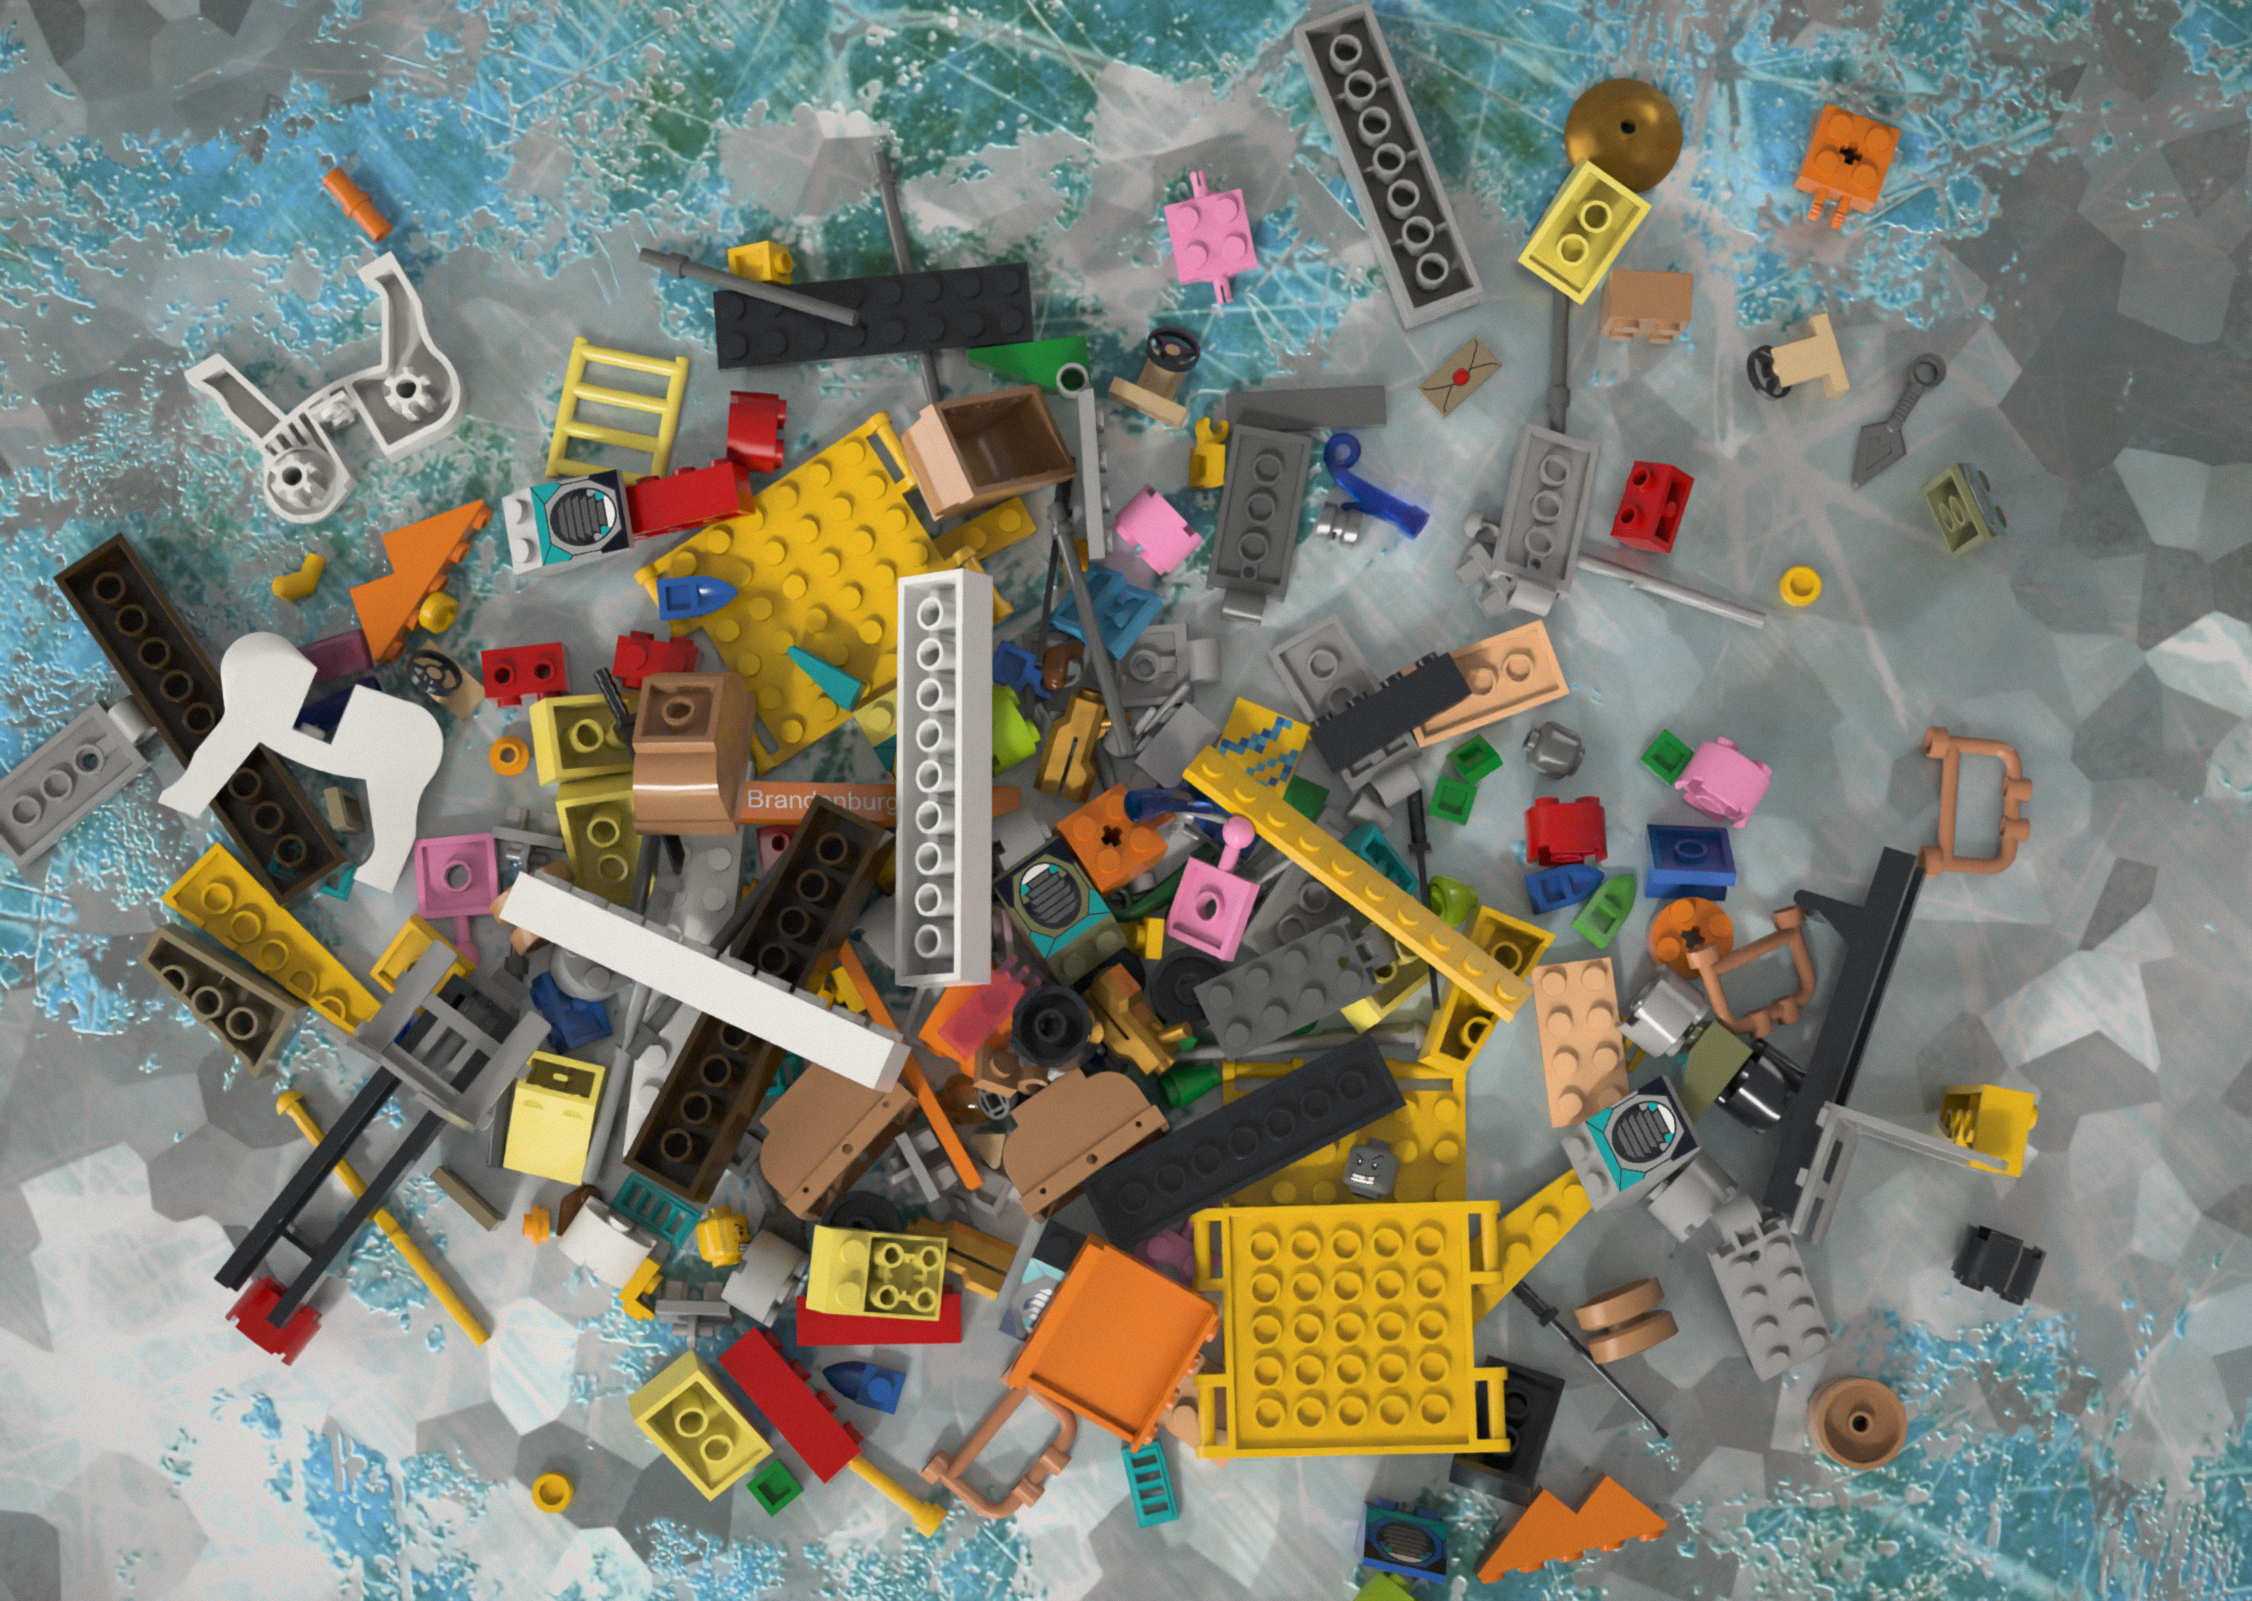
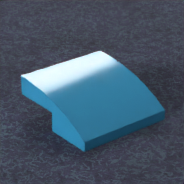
(1119, 608)

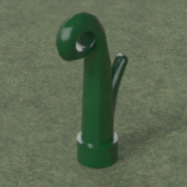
(1161, 894)

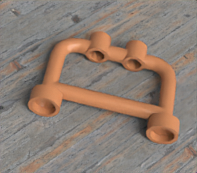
(2013, 791)
(1785, 1008)
(1028, 1489)

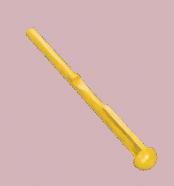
(290, 1103)

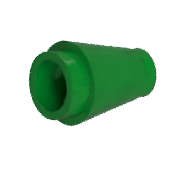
(1188, 1084)

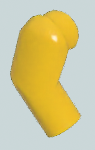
(302, 582)

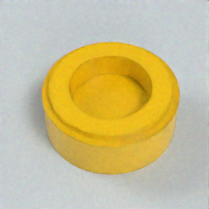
(1800, 586)
(438, 612)
(553, 1491)

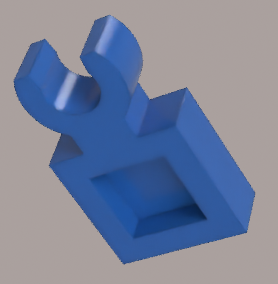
(1016, 668)

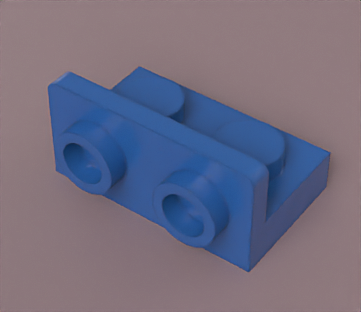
(572, 1019)

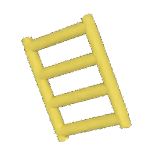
(574, 389)

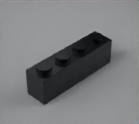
(1389, 713)

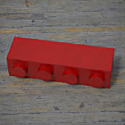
(689, 499)
(837, 1329)
(793, 1404)

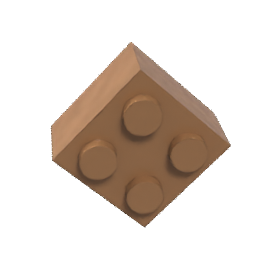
(1645, 305)

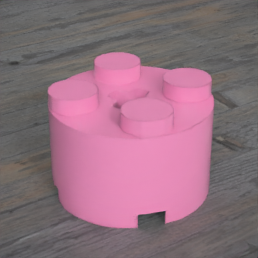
(1157, 529)
(1724, 782)

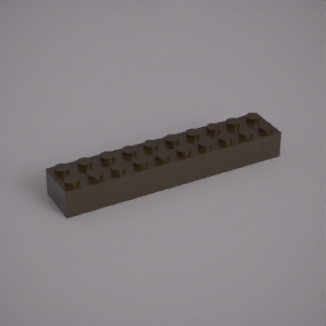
(184, 699)
(790, 936)

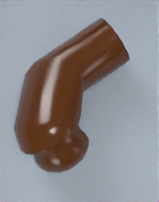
(1057, 660)
(571, 1205)

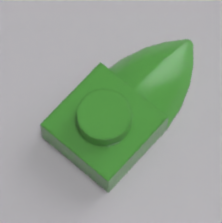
(1606, 910)

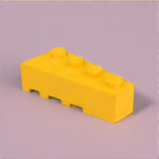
(1463, 1021)
(1989, 1122)

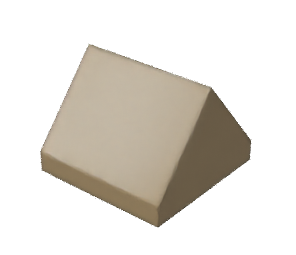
(989, 1147)

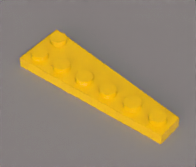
(244, 917)
(1527, 1237)

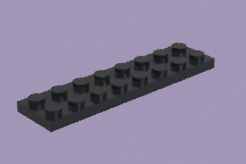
(895, 319)
(1243, 1142)

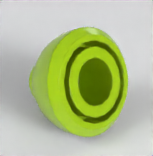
(1451, 899)

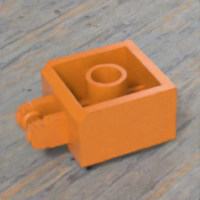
(1823, 169)
(1136, 844)

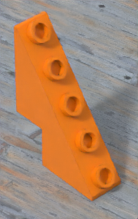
(420, 561)
(1553, 1530)

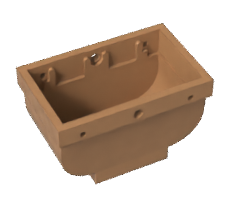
(985, 450)
(691, 753)
(823, 1130)
(1074, 1132)

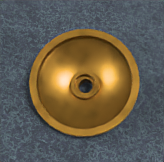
(1632, 159)

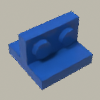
(1688, 862)

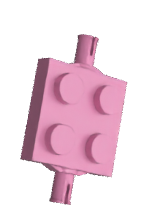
(1211, 237)

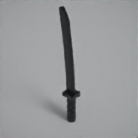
(1062, 493)
(625, 725)
(1420, 848)
(1547, 1316)

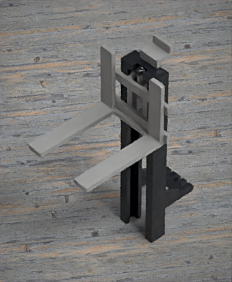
(484, 1054)
(1821, 1110)

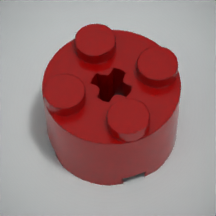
(753, 430)
(1565, 831)
(257, 1304)

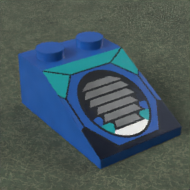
(1402, 1540)

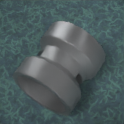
(1338, 525)

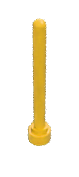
(925, 1514)

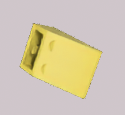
(555, 1116)
(876, 1273)

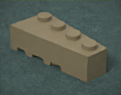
(235, 1002)

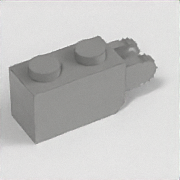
(1178, 743)

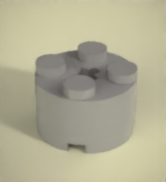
(1016, 836)
(581, 976)
(1662, 1012)
(1690, 1195)
(766, 1277)

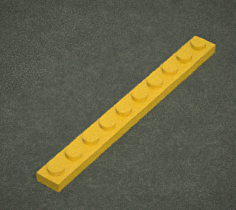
(1359, 883)

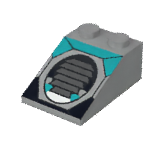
(567, 523)
(1632, 1145)

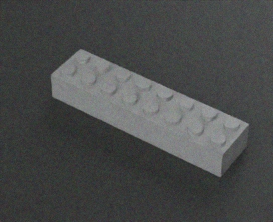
(1387, 164)

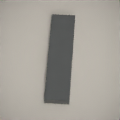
(1308, 409)

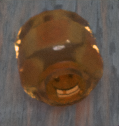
(962, 1100)

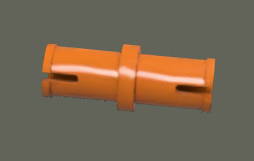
(357, 204)

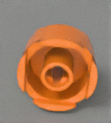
(1678, 917)

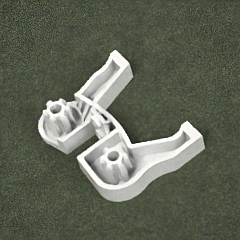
(404, 402)
(376, 740)

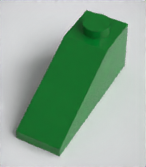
(1035, 362)

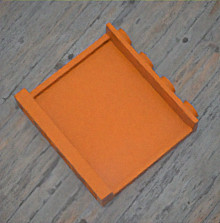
(1116, 1341)

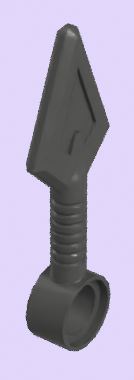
(1883, 442)
(777, 1217)

